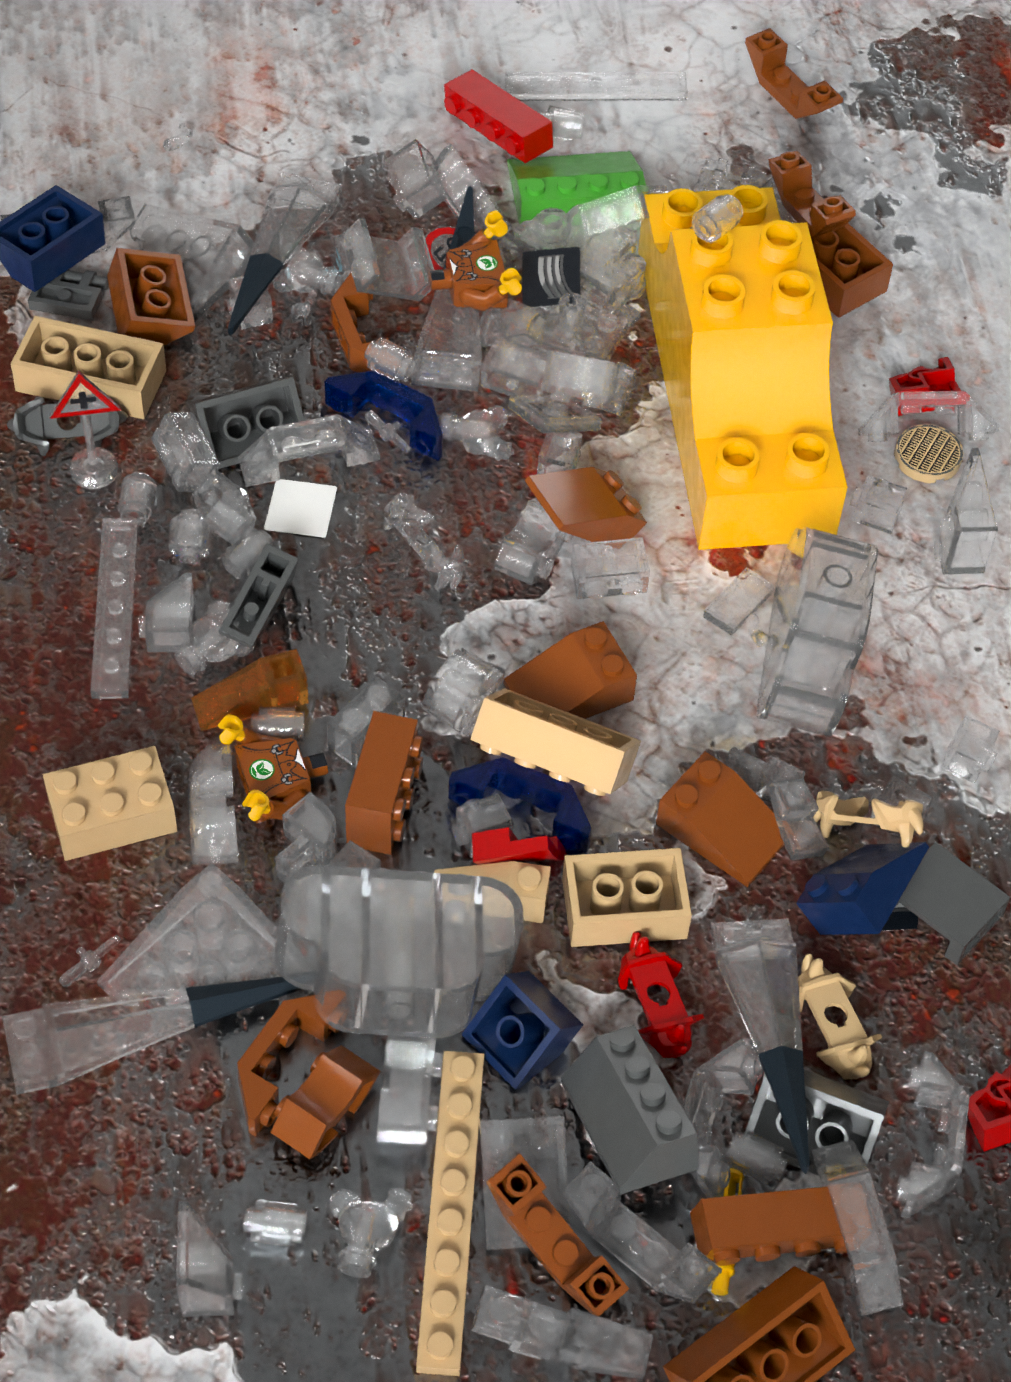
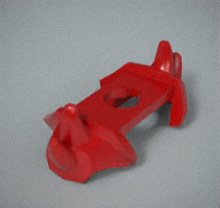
(668, 1025)

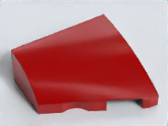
(926, 380)
(503, 846)
(991, 1111)

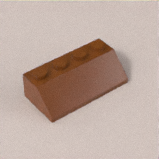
(775, 1337)

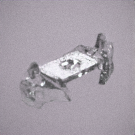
(409, 522)

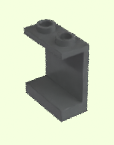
(954, 900)

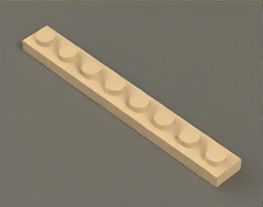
(450, 1215)

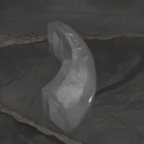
(210, 819)

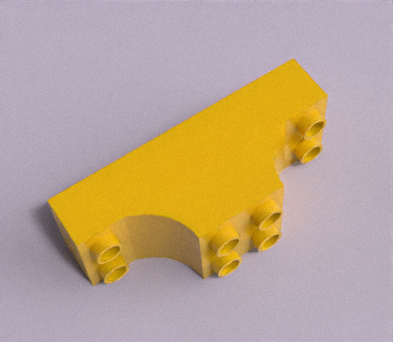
(745, 368)

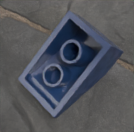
(860, 888)

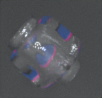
(189, 537)

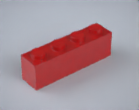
(498, 116)

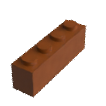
(766, 1225)

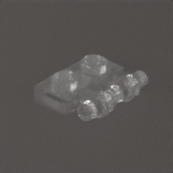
(726, 176)

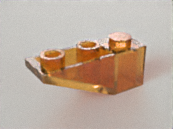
(267, 682)

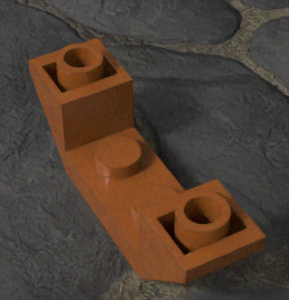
(768, 59)
(794, 183)
(345, 307)
(258, 1061)
(552, 1240)

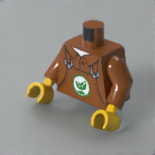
(477, 271)
(270, 769)

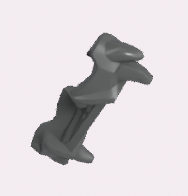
(34, 425)

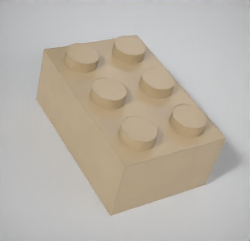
(110, 803)
(625, 894)

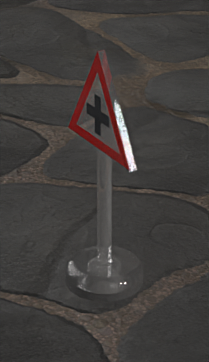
(93, 465)

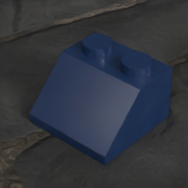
(521, 1028)

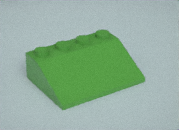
(570, 180)

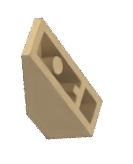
(526, 879)

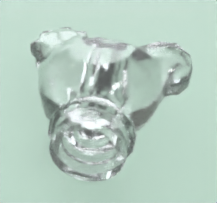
(308, 273)
(479, 431)
(208, 643)
(366, 1227)

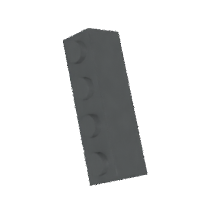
(631, 1111)

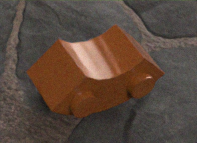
(336, 1085)

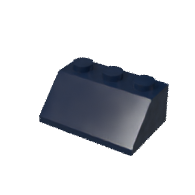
(49, 237)

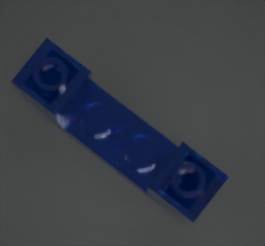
(352, 391)
(530, 786)

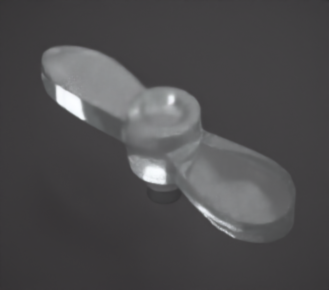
(387, 431)
(89, 961)

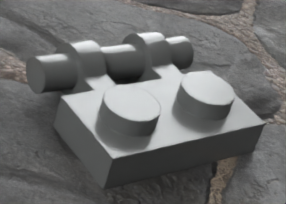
(70, 295)

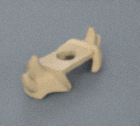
(892, 818)
(848, 1045)

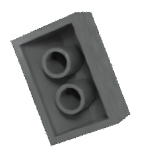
(242, 415)
(833, 1116)

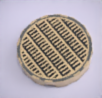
(928, 453)

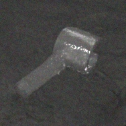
(303, 309)

